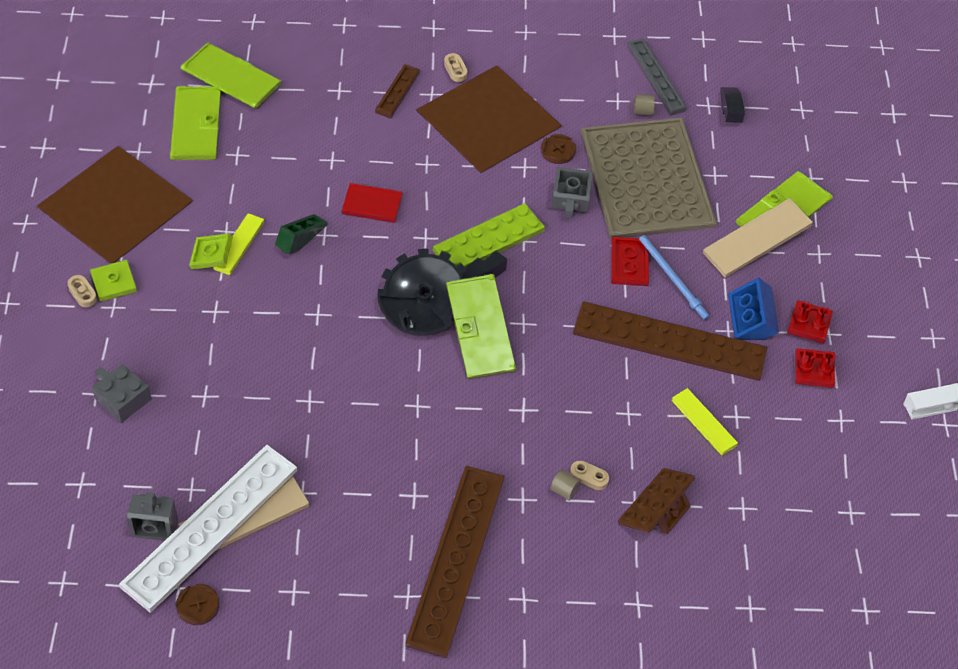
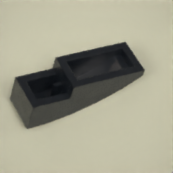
(732, 104)
(494, 264)

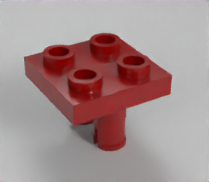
(810, 321)
(815, 368)

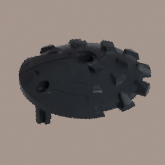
(405, 284)

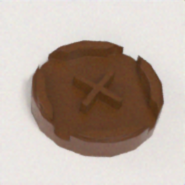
(558, 149)
(197, 604)

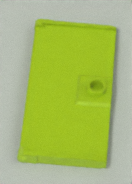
(231, 75)
(195, 123)
(799, 189)
(480, 326)

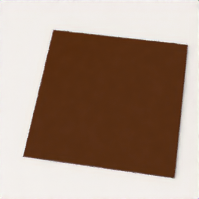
(488, 118)
(114, 204)

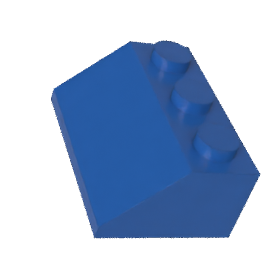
(753, 311)

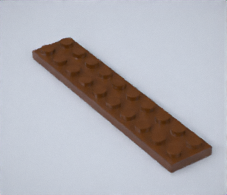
(671, 340)
(455, 562)

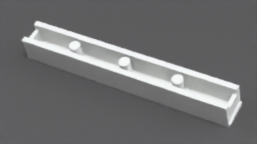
(932, 401)

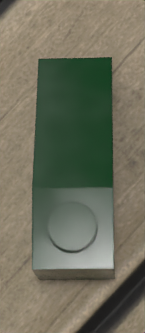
(299, 232)

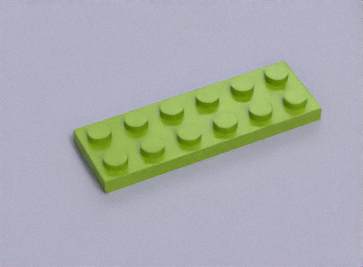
(491, 236)

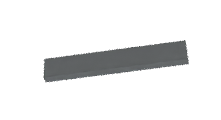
(657, 76)

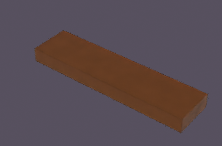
(397, 91)

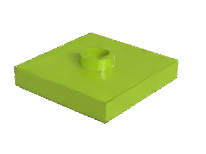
(211, 251)
(113, 280)

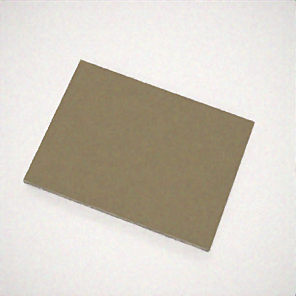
(647, 178)

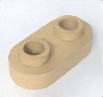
(455, 67)
(83, 292)
(589, 474)

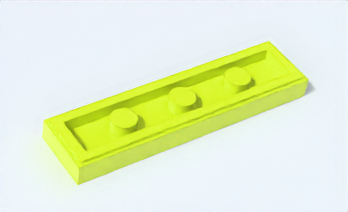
(241, 241)
(704, 422)

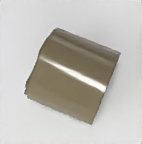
(644, 104)
(565, 484)

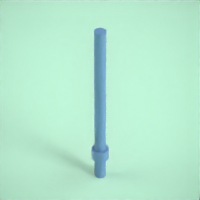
(694, 303)

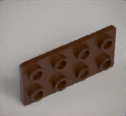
(660, 503)

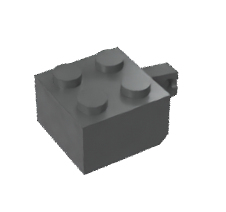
(572, 190)
(120, 392)
(152, 516)

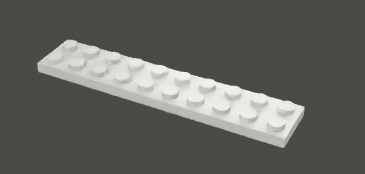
(207, 528)

